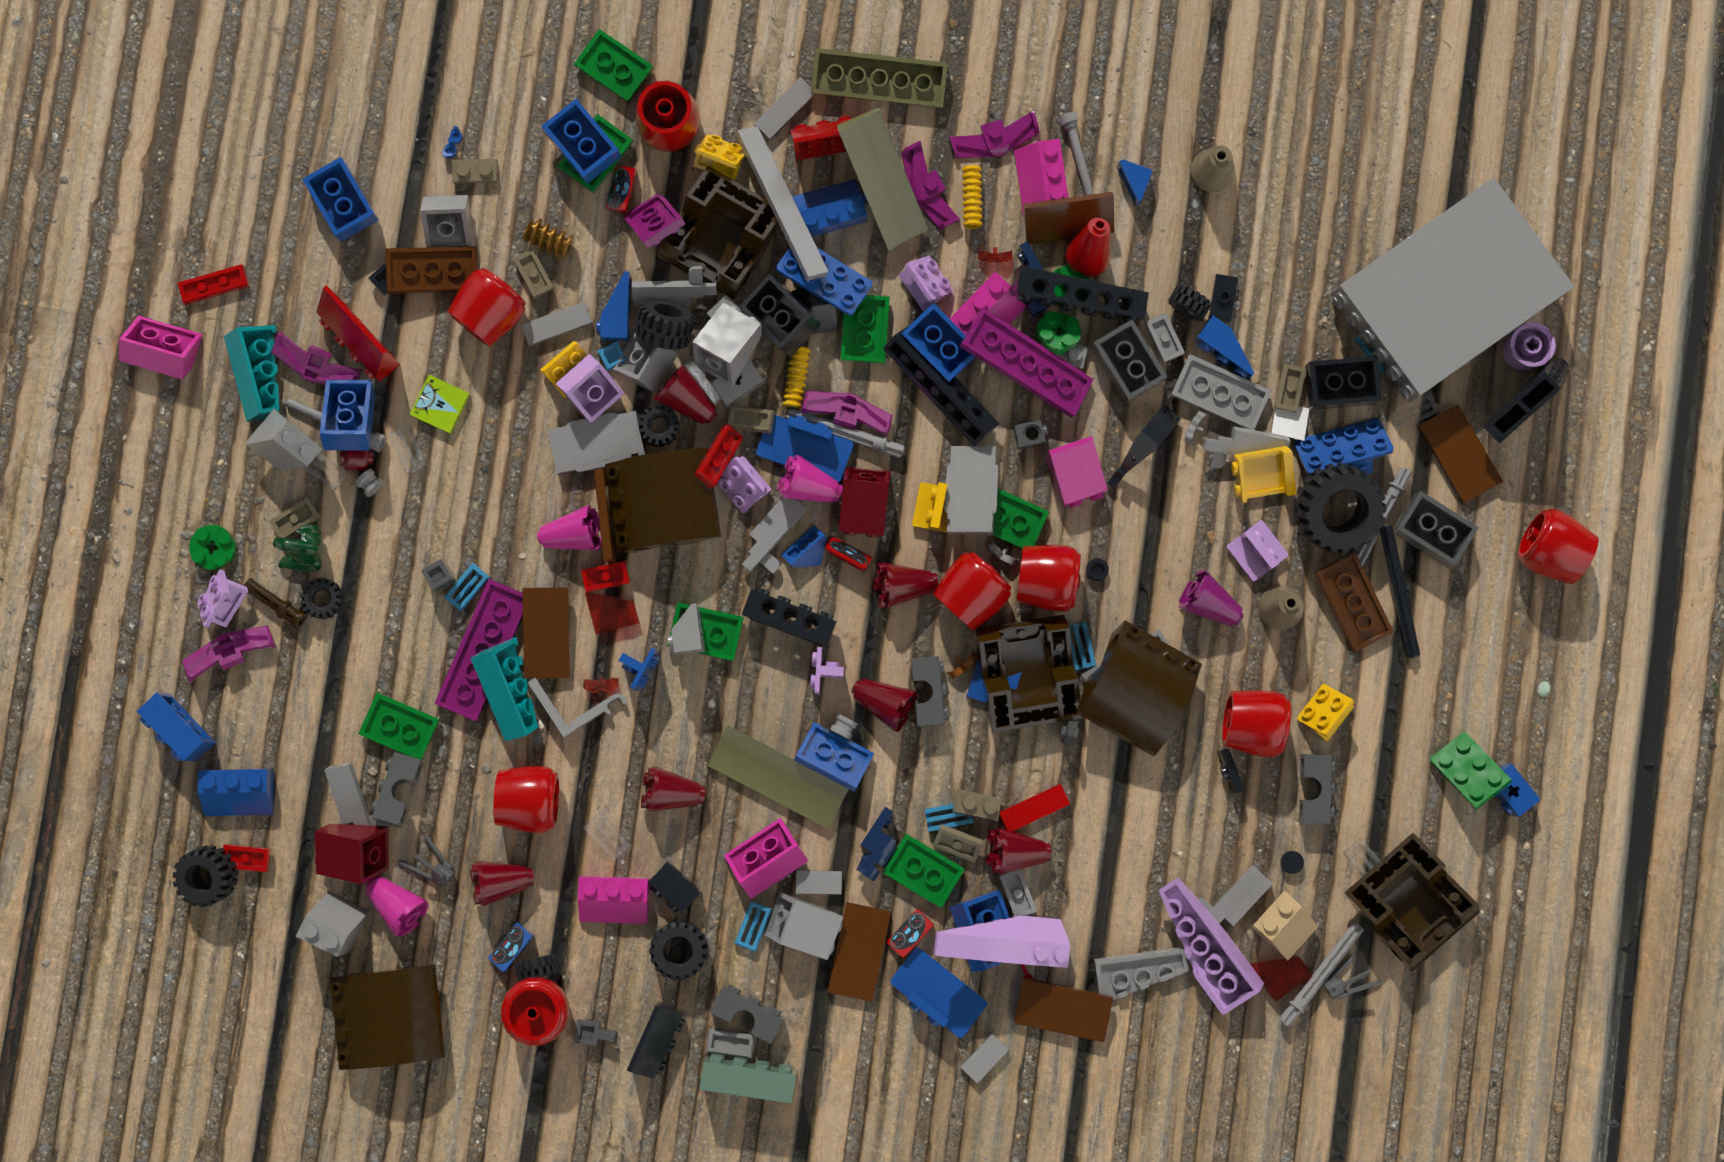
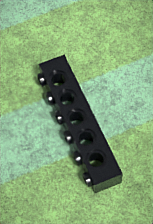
(1134, 300)
(950, 397)

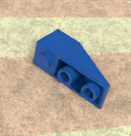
(1222, 342)

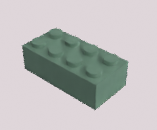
(748, 1079)

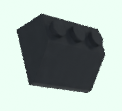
(656, 1041)

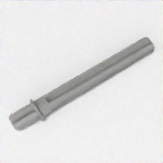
(856, 436)
(1393, 494)
(1321, 974)

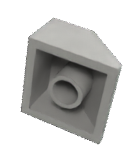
(446, 221)
(645, 363)
(687, 633)

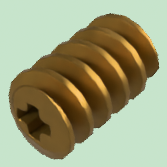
(548, 239)

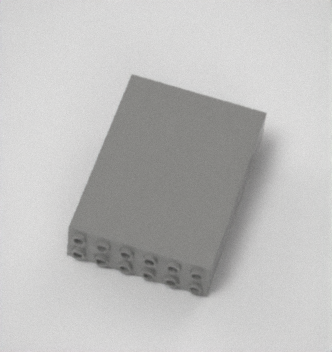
(1451, 290)

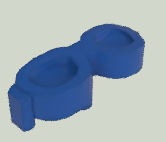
(455, 138)

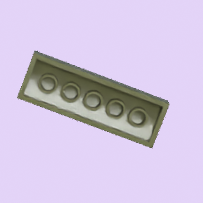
(879, 78)
(882, 177)
(777, 777)

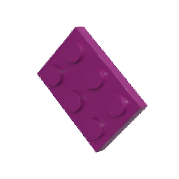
(654, 220)

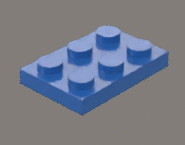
(834, 756)

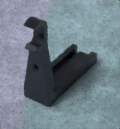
(1146, 442)

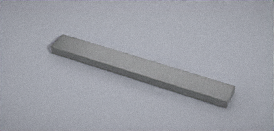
(782, 203)

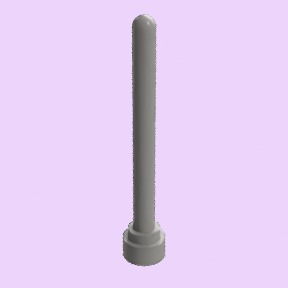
(1069, 122)
(377, 439)

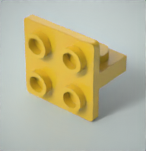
(719, 155)
(563, 363)
(930, 507)
(1326, 711)

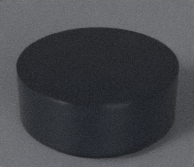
(1097, 569)
(1292, 862)

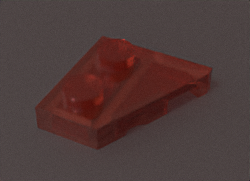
(611, 612)
(1281, 975)

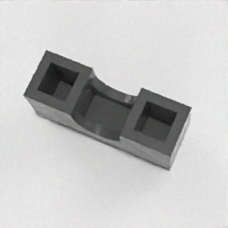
(930, 671)
(400, 770)
(1318, 808)
(766, 1019)

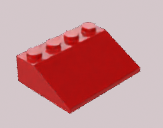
(817, 139)
(355, 335)

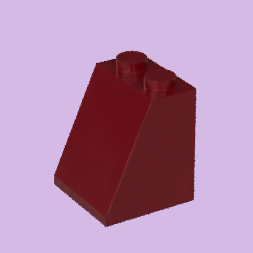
(864, 502)
(351, 851)

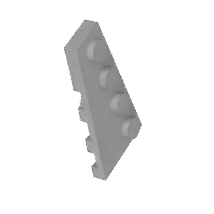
(1131, 972)

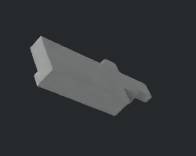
(673, 291)
(1241, 441)
(771, 531)
(348, 795)
(1239, 897)

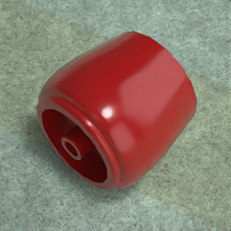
(667, 116)
(486, 306)
(1557, 546)
(1049, 577)
(972, 590)
(1256, 722)
(526, 799)
(523, 1022)

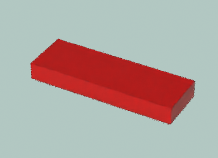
(213, 284)
(719, 456)
(1034, 808)

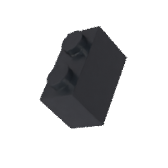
(674, 887)

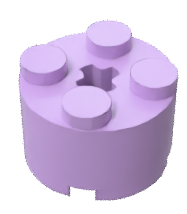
(1538, 339)

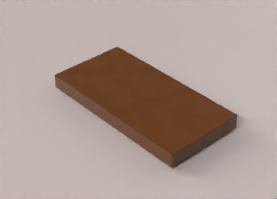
(1066, 216)
(428, 269)
(1460, 454)
(605, 516)
(1353, 601)
(546, 632)
(859, 951)
(1063, 1009)

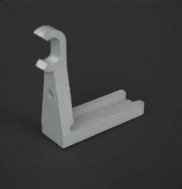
(579, 721)

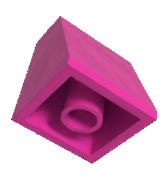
(1077, 472)

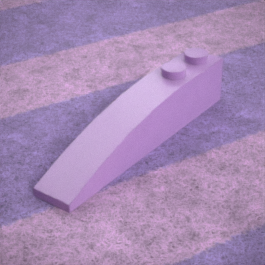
(1009, 940)
(1212, 953)

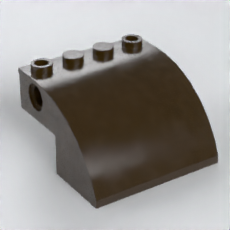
(722, 232)
(661, 501)
(1048, 681)
(1139, 688)
(1412, 902)
(387, 1017)

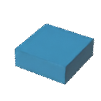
(611, 354)

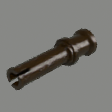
(282, 608)

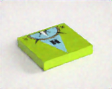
(439, 404)

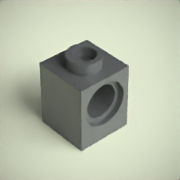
(1023, 442)
(438, 575)

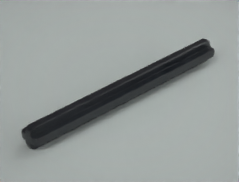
(1399, 591)

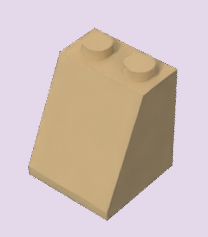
(1285, 925)

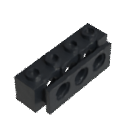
(754, 611)

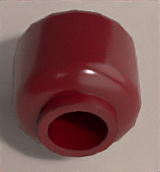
(356, 460)

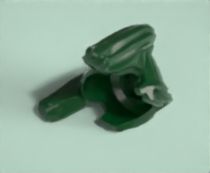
(304, 552)

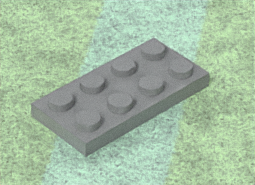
(1220, 393)

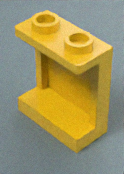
(1264, 473)

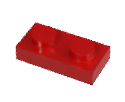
(605, 576)
(249, 857)

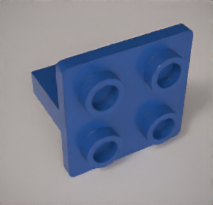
(634, 666)

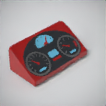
(621, 189)
(848, 554)
(910, 933)

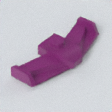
(995, 138)
(927, 187)
(311, 365)
(847, 410)
(227, 650)

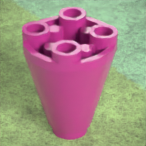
(807, 482)

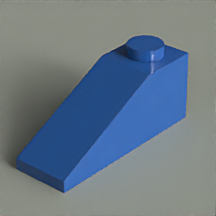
(616, 314)

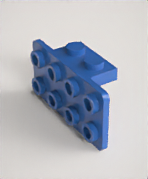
(840, 288)
(807, 440)
(1350, 445)
(938, 993)

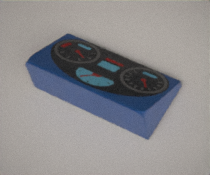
(510, 947)

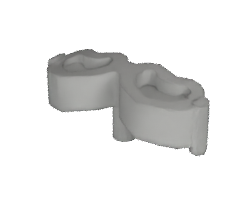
(1193, 426)
(1001, 555)

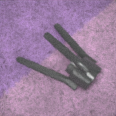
(440, 873)
(1337, 987)

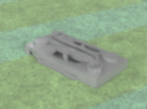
(592, 445)
(971, 490)

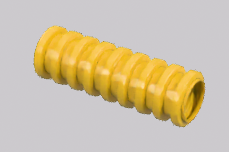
(972, 196)
(797, 378)

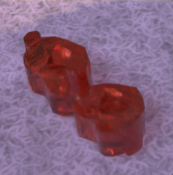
(994, 257)
(595, 686)

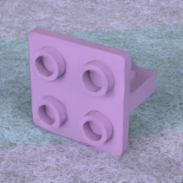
(925, 281)
(743, 484)
(1257, 551)
(220, 600)
(831, 670)

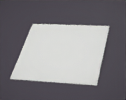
(1290, 424)

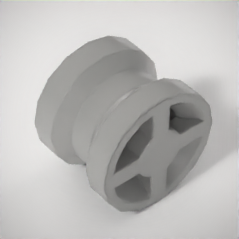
(369, 482)
(843, 726)

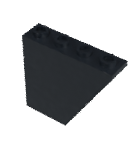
(1528, 399)

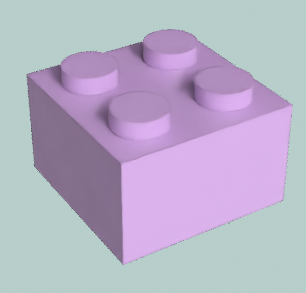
(590, 388)

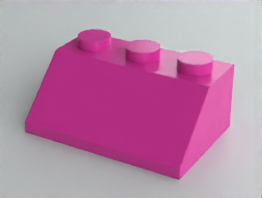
(1041, 172)
(992, 296)
(159, 347)
(765, 858)
(613, 899)

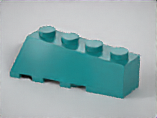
(254, 369)
(506, 689)

